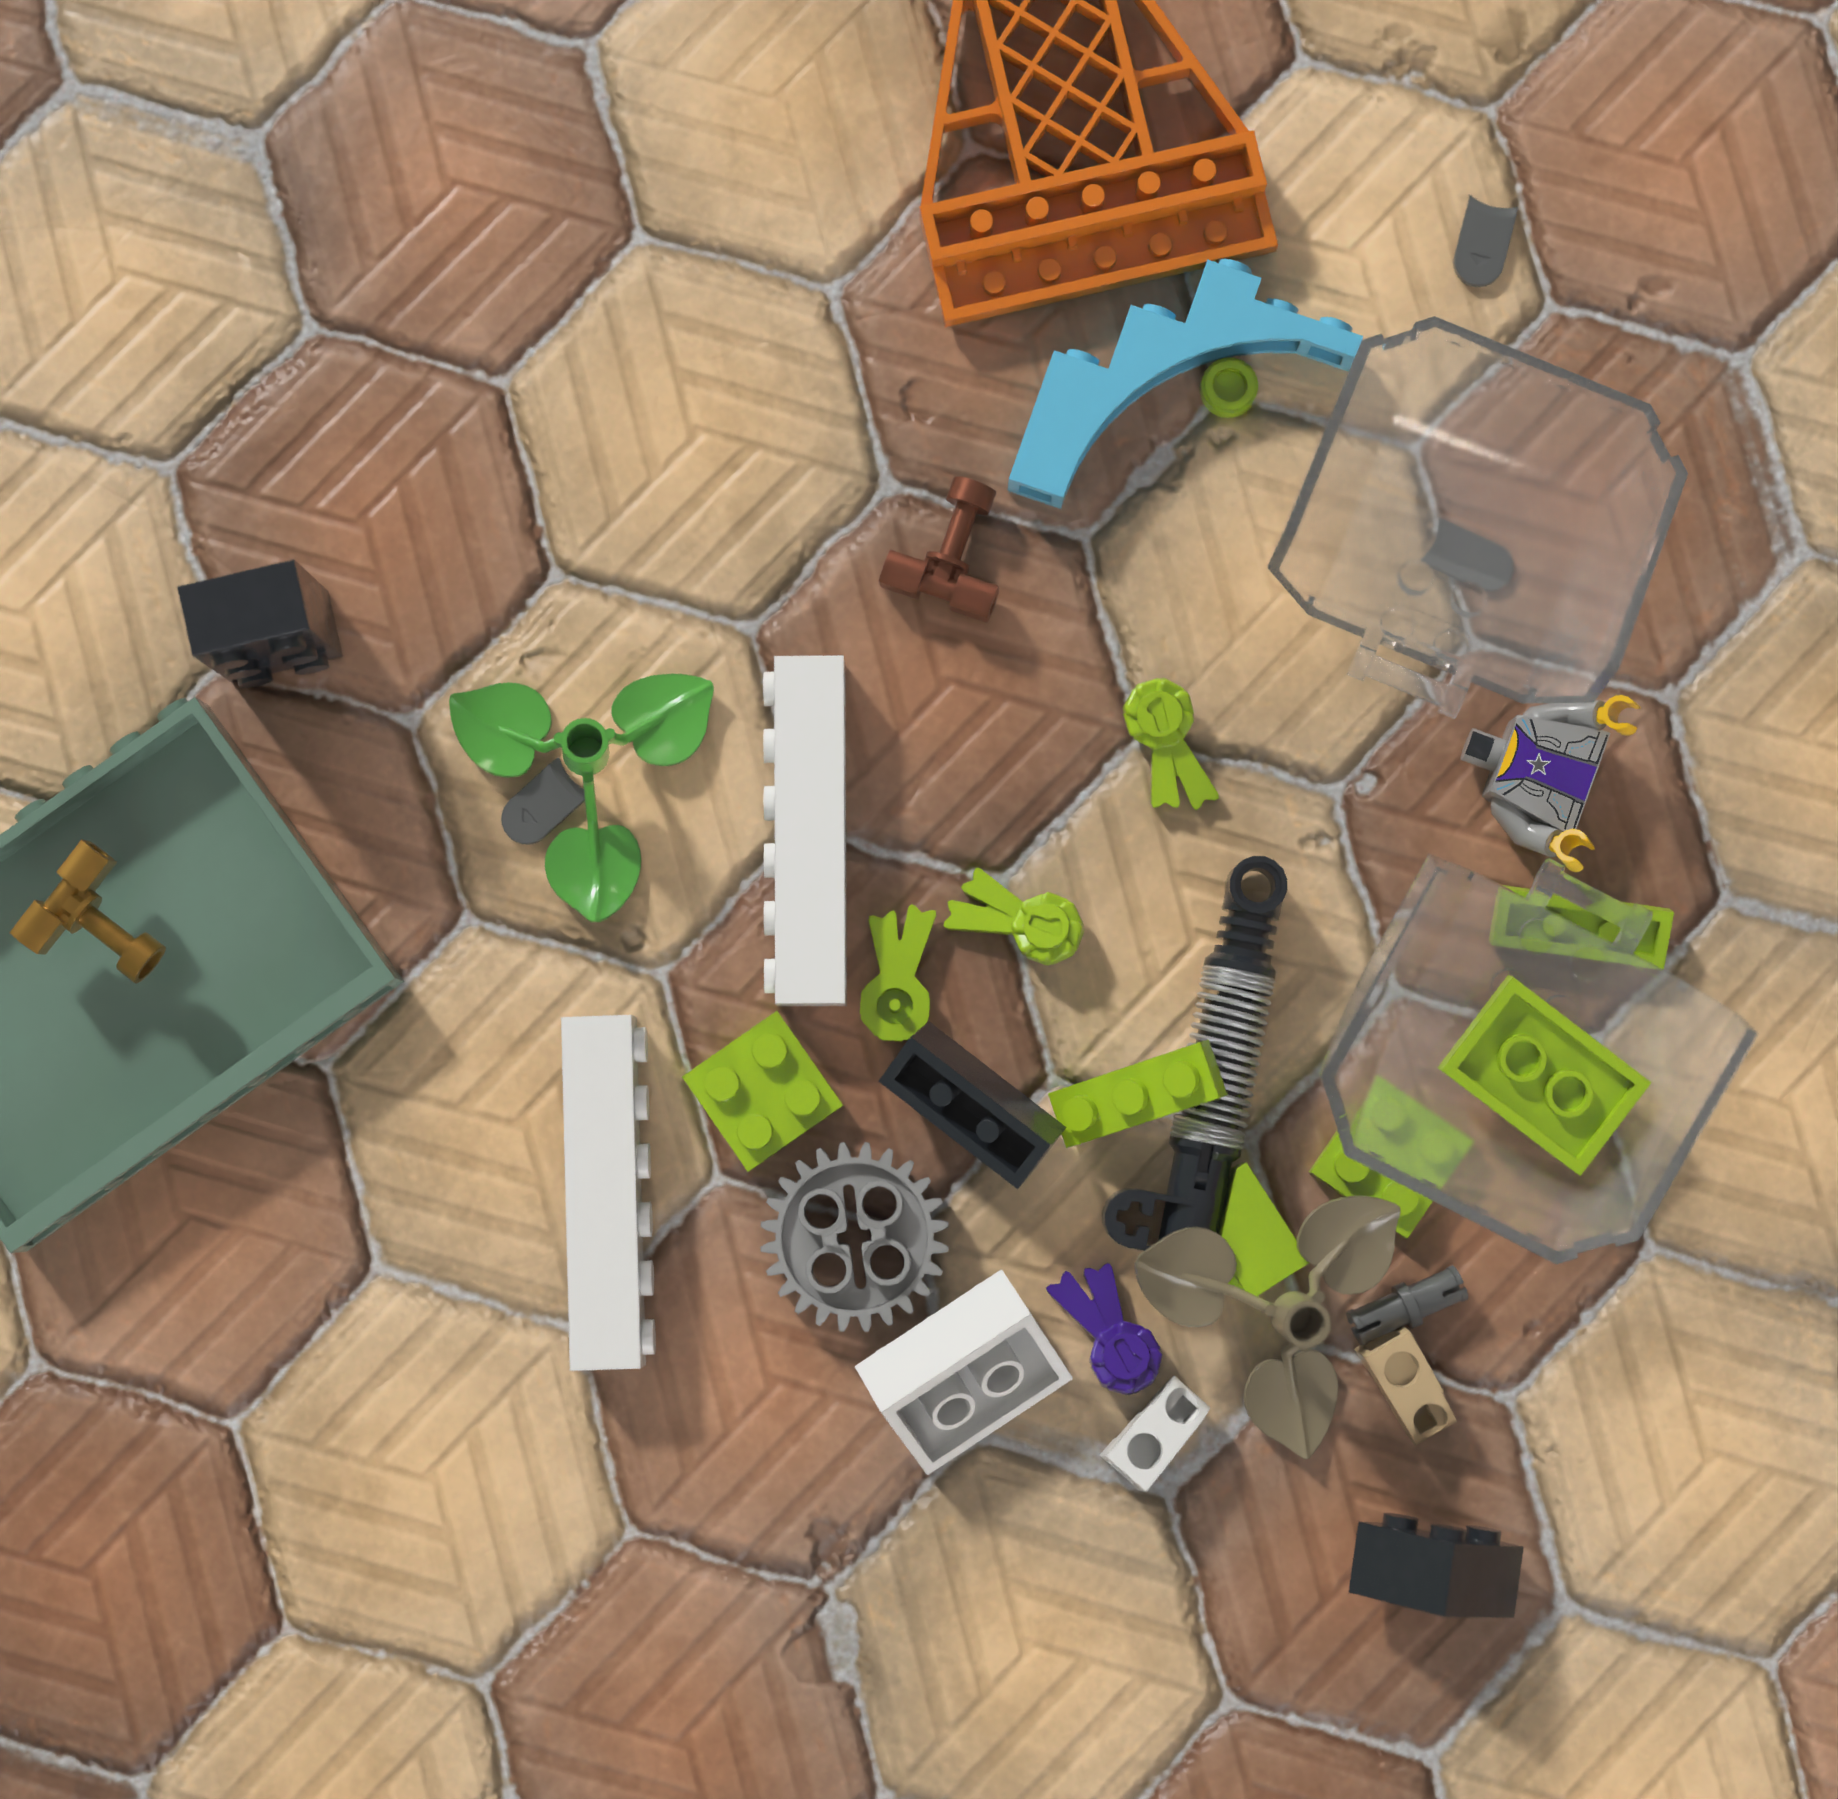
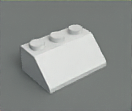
(963, 1372)

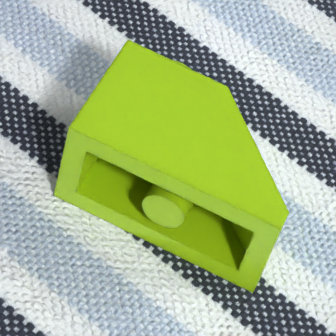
(1257, 1234)

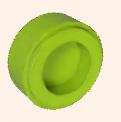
(1228, 387)

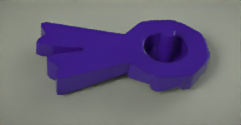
(1123, 1353)

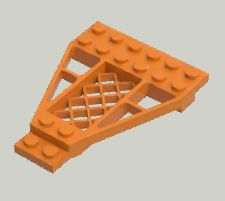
(1099, 222)

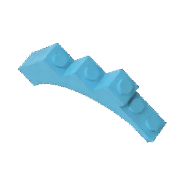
(1223, 322)

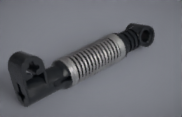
(1208, 1134)

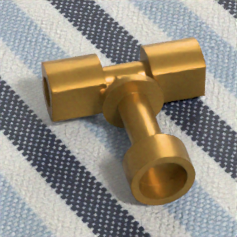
(76, 906)

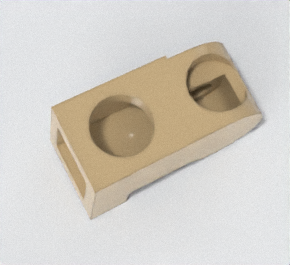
(1407, 1384)

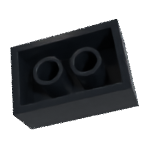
(261, 623)

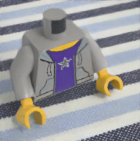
(1546, 771)

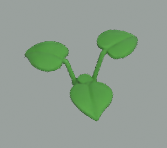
(507, 723)

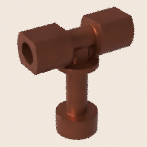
(943, 572)

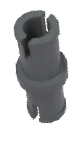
(1407, 1305)

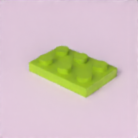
(1544, 1075)

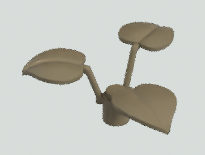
(1295, 1396)

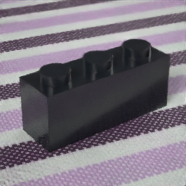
(972, 1104)

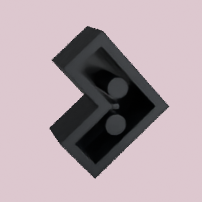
(1436, 1570)

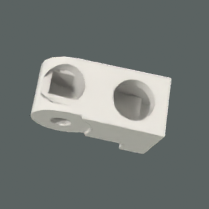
(1156, 1434)

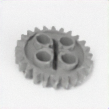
(800, 1242)

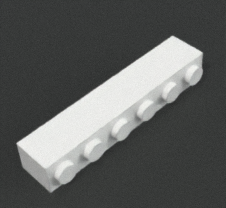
(809, 831)
(604, 1192)

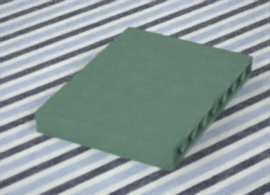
(249, 980)

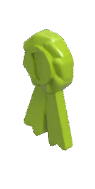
(1160, 717)
(1042, 926)
(895, 1000)

